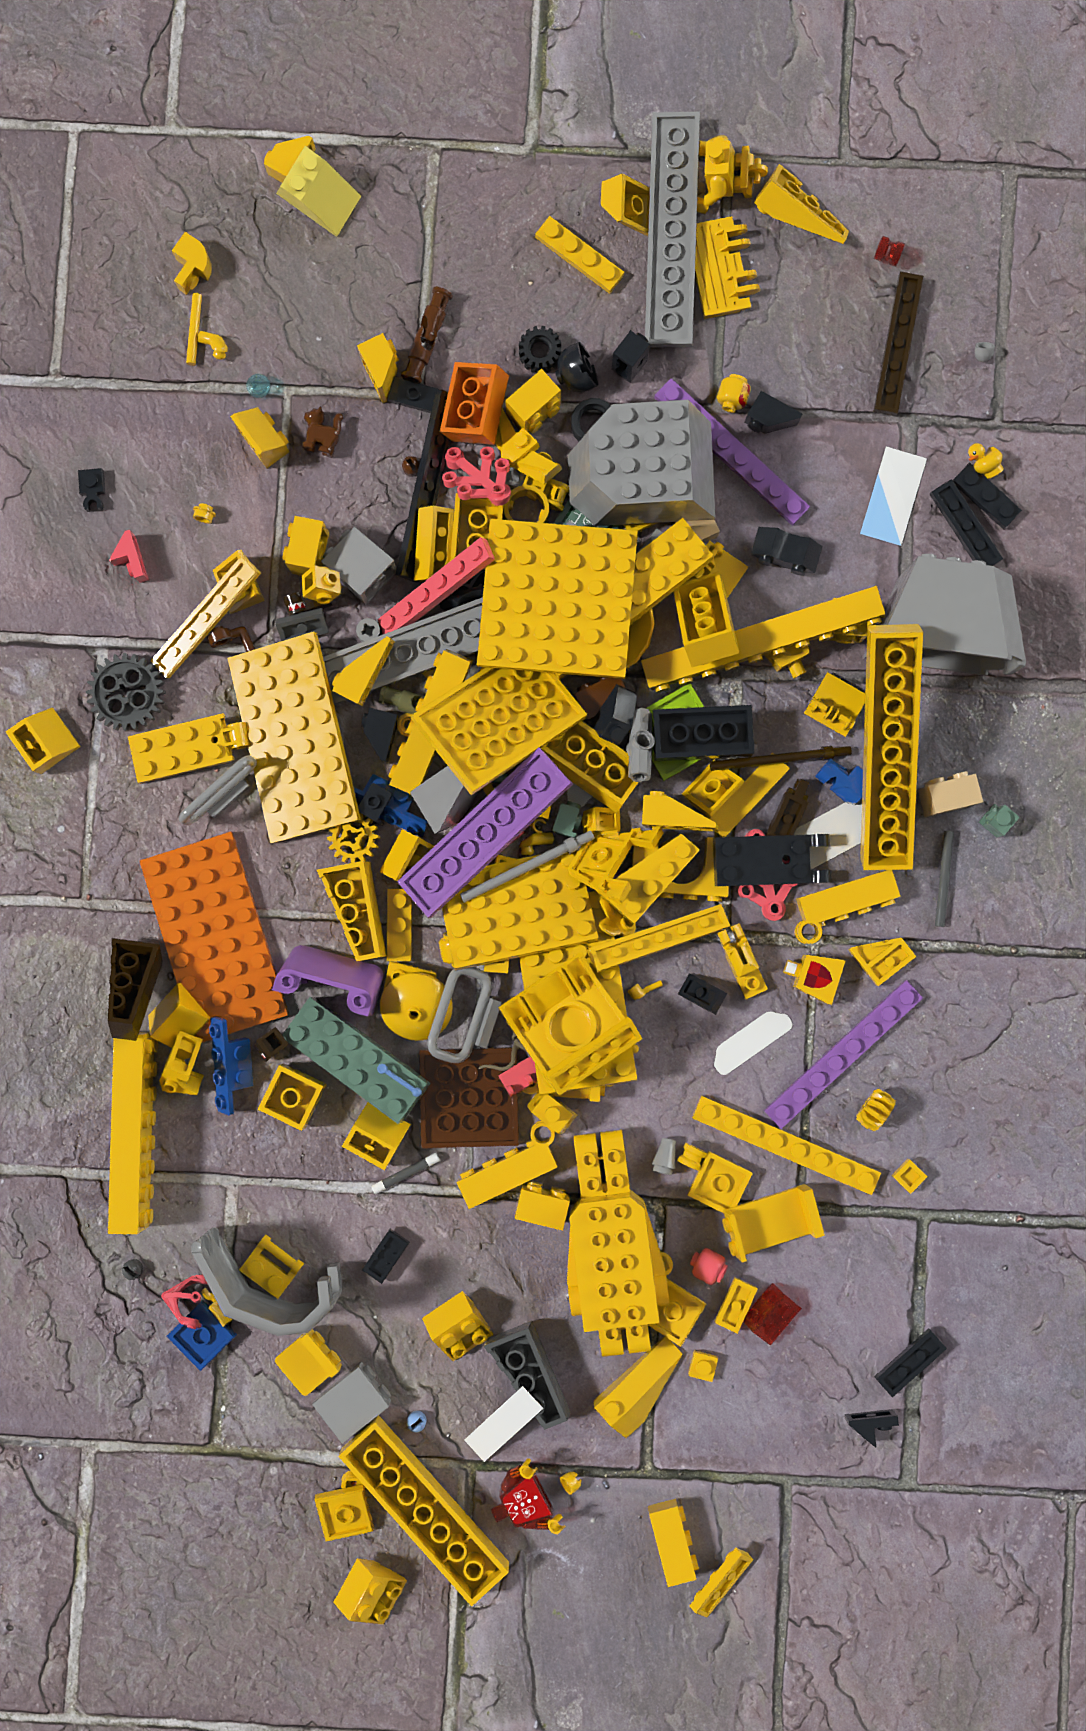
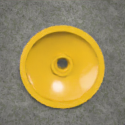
(413, 993)

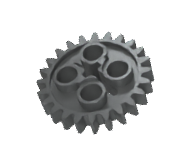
(121, 671)

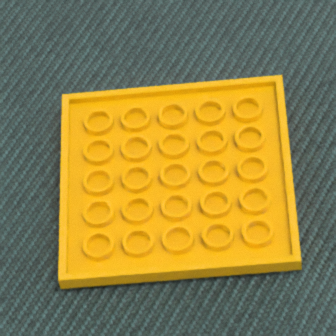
(557, 598)

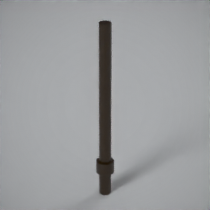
(824, 753)

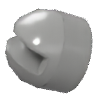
(984, 351)

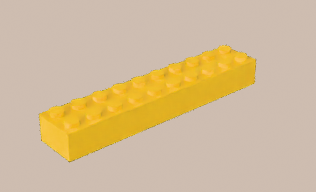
(891, 746)

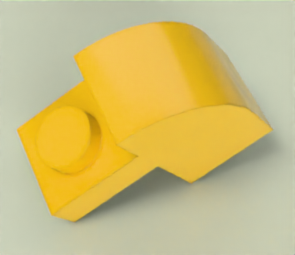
(195, 260)

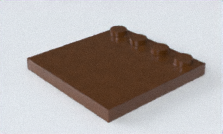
(467, 1103)

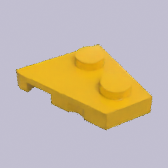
(882, 958)

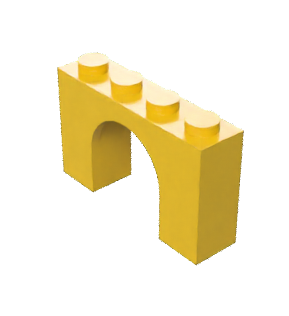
(702, 886)

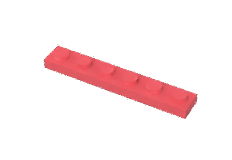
(438, 586)

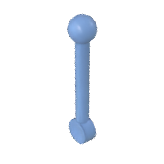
(382, 1068)

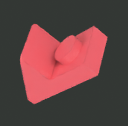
(128, 551)

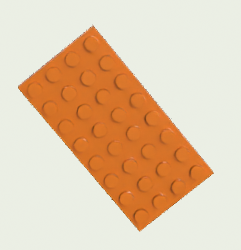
(214, 932)

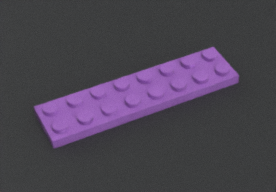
(485, 832)

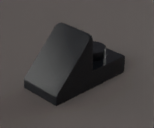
(702, 994)
(865, 1423)

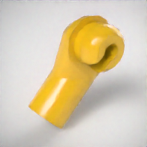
(216, 342)
(533, 840)

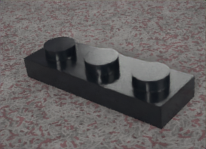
(986, 496)
(910, 1362)

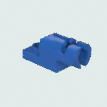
(845, 785)

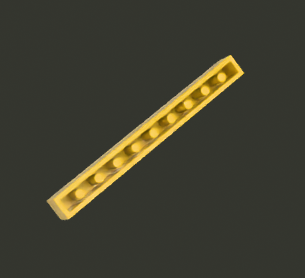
(772, 637)

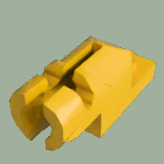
(742, 962)

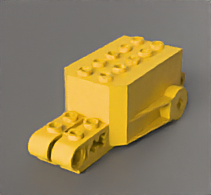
(613, 1253)

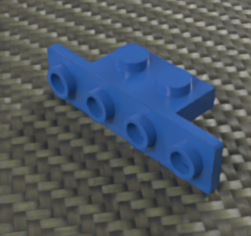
(397, 809)
(231, 1064)

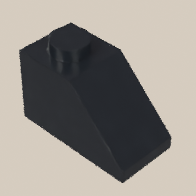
(771, 415)
(615, 715)
(380, 730)

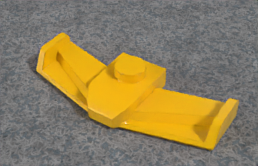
(521, 454)

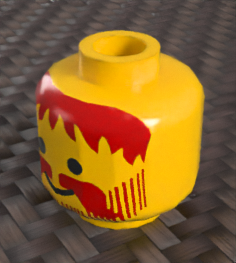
(733, 393)

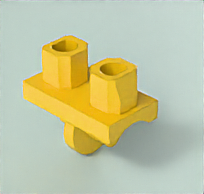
(750, 169)

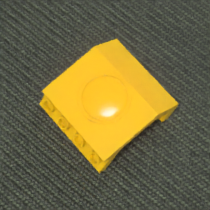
(569, 1024)

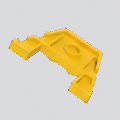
(601, 858)

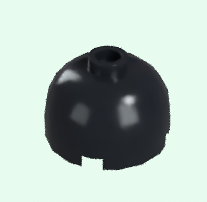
(575, 369)

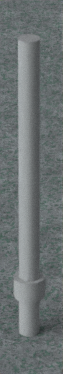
(570, 845)

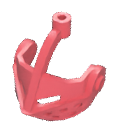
(173, 1294)

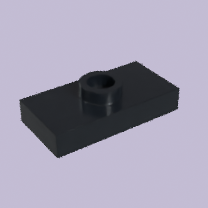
(411, 394)
(385, 1256)

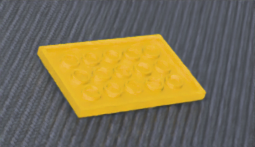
(496, 721)
(521, 917)

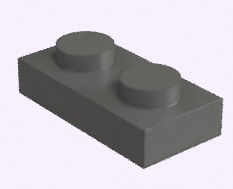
(301, 624)

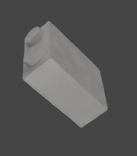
(352, 1401)

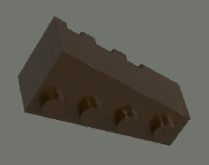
(132, 982)

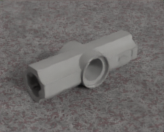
(640, 755)

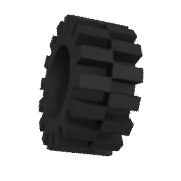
(533, 337)

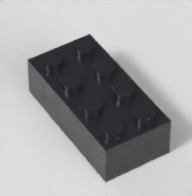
(703, 733)

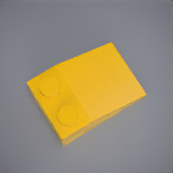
(672, 815)

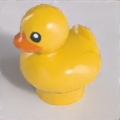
(986, 463)

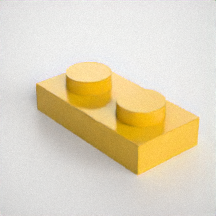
(735, 1305)

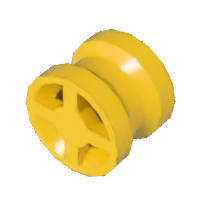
(692, 1156)

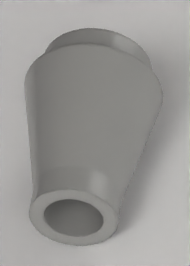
(665, 1157)

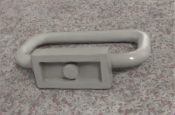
(221, 792)
(482, 1021)

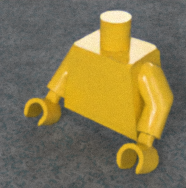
(718, 170)

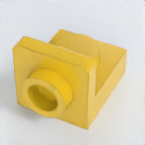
(600, 820)

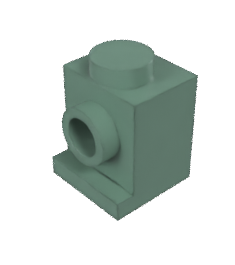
(567, 819)
(998, 820)

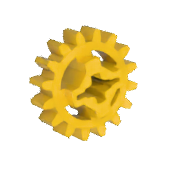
(358, 846)

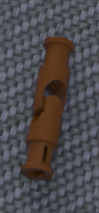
(430, 325)

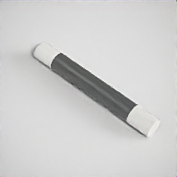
(405, 1173)

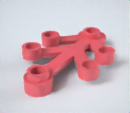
(497, 492)
(770, 897)

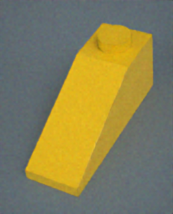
(360, 675)

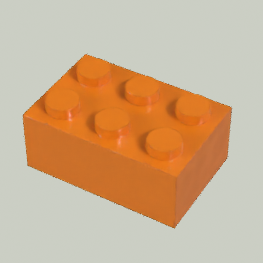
(474, 403)

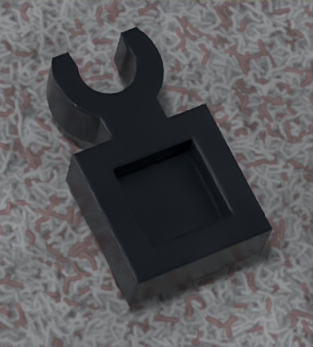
(91, 485)

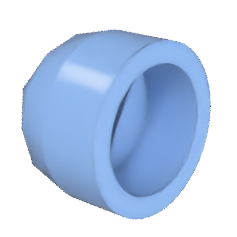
(413, 1417)

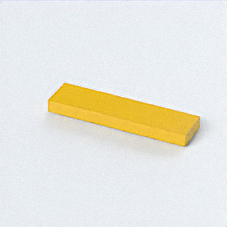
(747, 796)

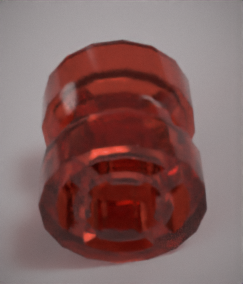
(894, 252)

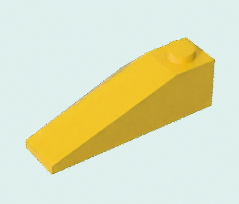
(787, 202)
(634, 1393)

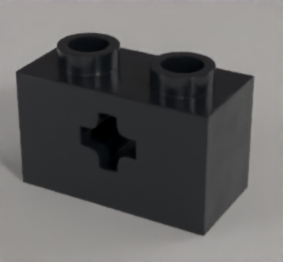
(630, 356)

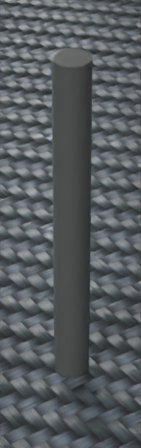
(944, 879)

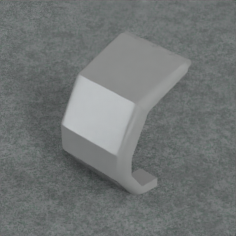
(254, 1306)

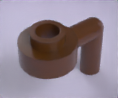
(221, 636)

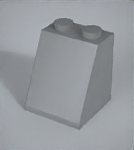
(361, 564)
(443, 800)

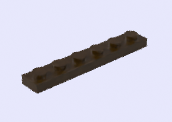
(898, 343)

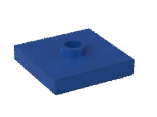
(202, 1343)

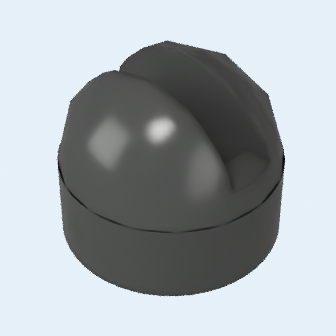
(136, 1266)

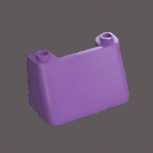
(358, 977)

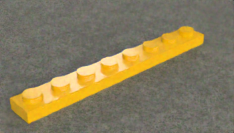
(786, 1145)

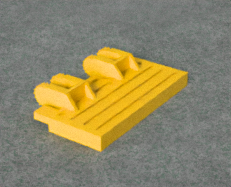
(719, 271)

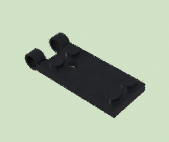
(759, 860)

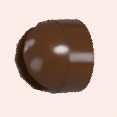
(406, 467)

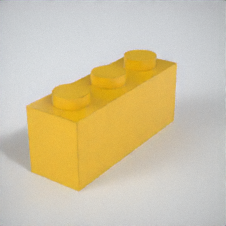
(433, 541)
(673, 1542)

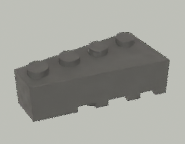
(527, 1365)

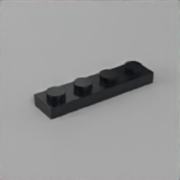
(965, 524)

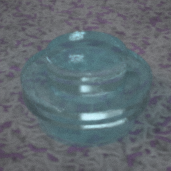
(258, 386)

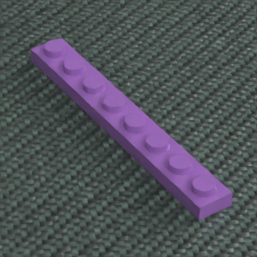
(743, 461)
(843, 1054)

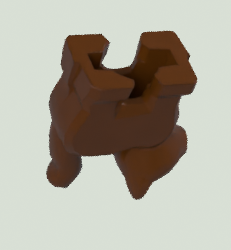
(322, 435)

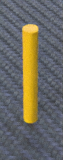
(194, 329)

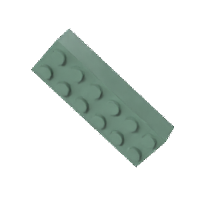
(354, 1059)

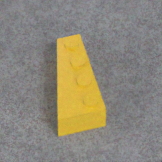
(653, 876)
(356, 907)

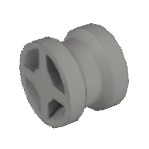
(367, 624)

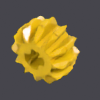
(876, 1110)

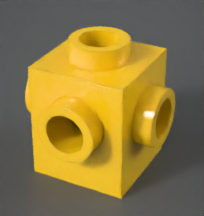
(321, 584)

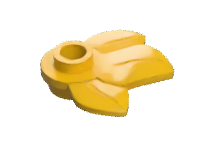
(615, 922)

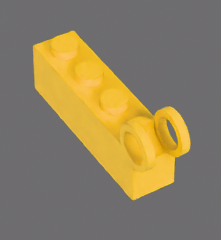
(843, 899)
(508, 1172)

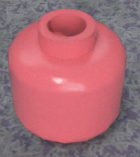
(708, 1266)

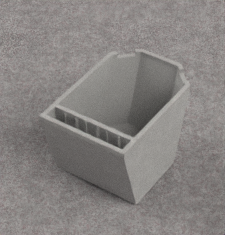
(644, 465)
(963, 612)

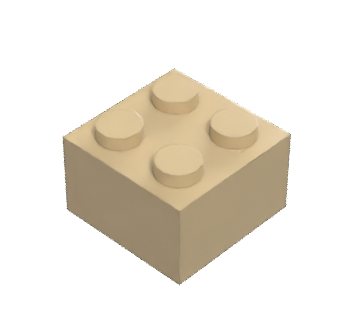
(950, 795)

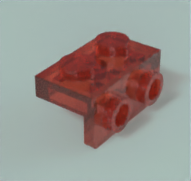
(771, 1314)

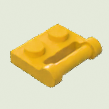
(266, 1272)

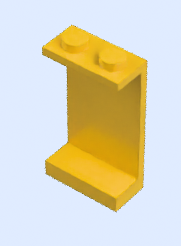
(772, 1221)

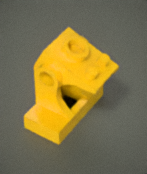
(177, 1075)

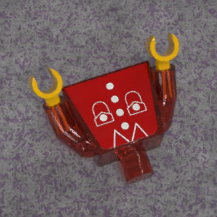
(526, 1501)

